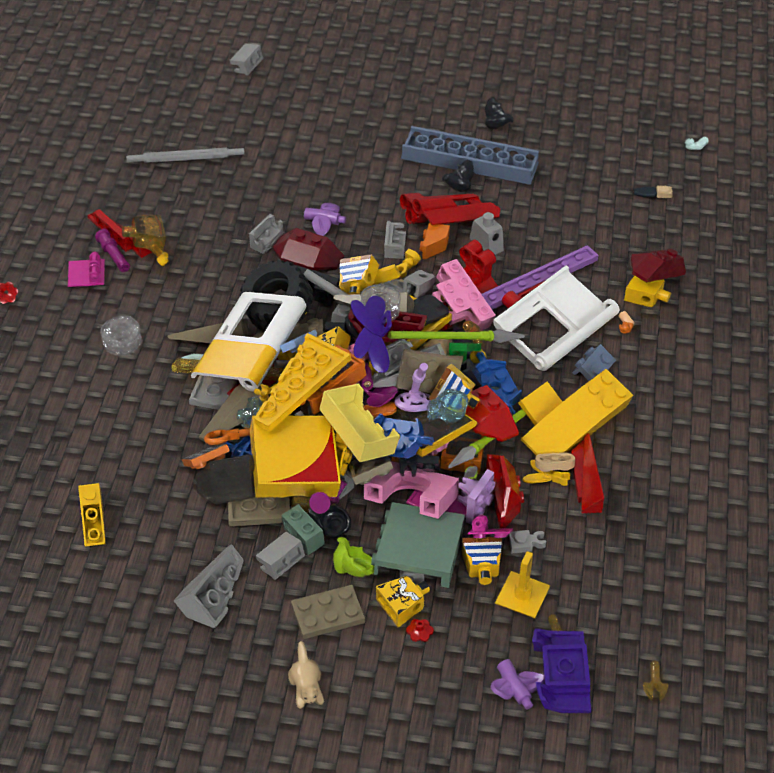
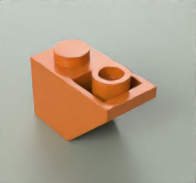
(435, 240)

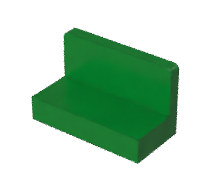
(461, 348)

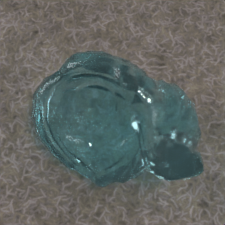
(448, 406)
(251, 410)

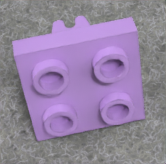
(477, 494)

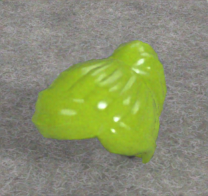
(352, 560)

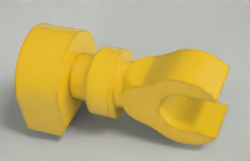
(412, 258)

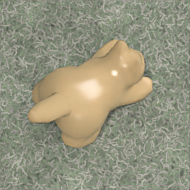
(305, 675)

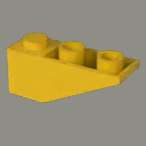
(92, 514)

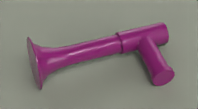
(321, 502)

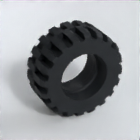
(270, 279)

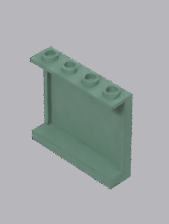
(419, 542)

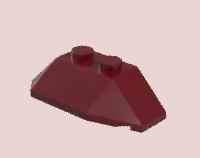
(308, 250)
(657, 265)
(404, 322)

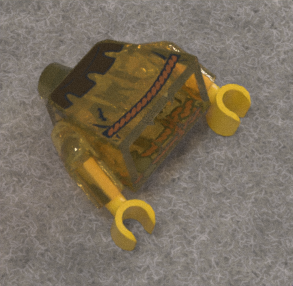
(149, 234)

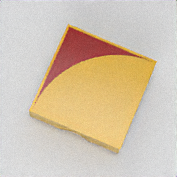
(295, 458)

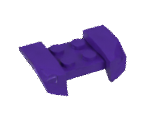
(564, 671)

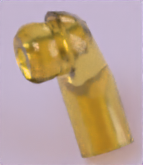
(469, 326)

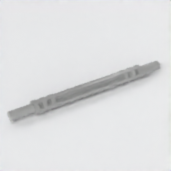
(185, 155)

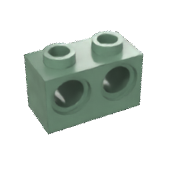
(304, 528)

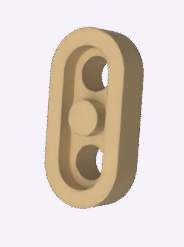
(555, 461)

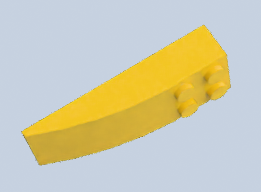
(578, 415)

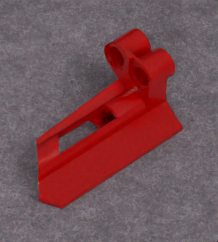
(443, 208)
(477, 267)

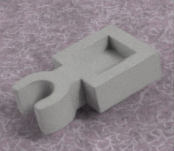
(522, 541)

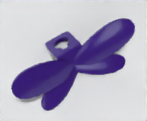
(370, 338)

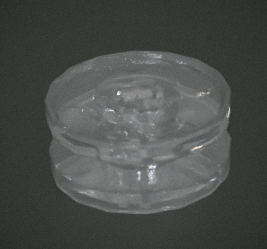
(388, 294)
(121, 335)

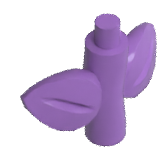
(324, 217)
(516, 685)

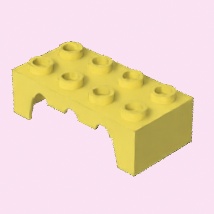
(356, 426)

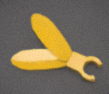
(556, 476)

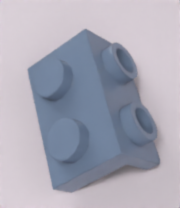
(594, 363)

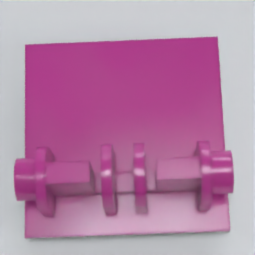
(87, 272)
(481, 530)

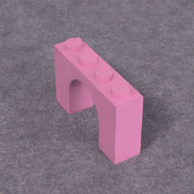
(437, 489)

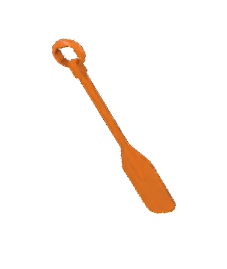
(386, 409)

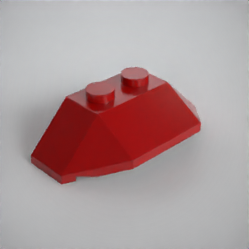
(492, 415)
(506, 490)

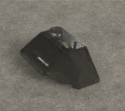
(227, 480)

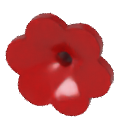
(10, 296)
(419, 630)

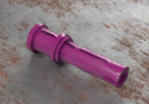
(110, 245)

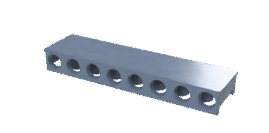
(485, 161)

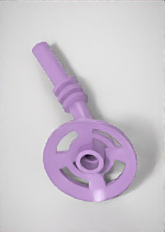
(414, 394)

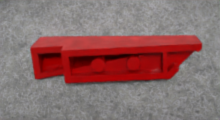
(126, 243)
(587, 477)

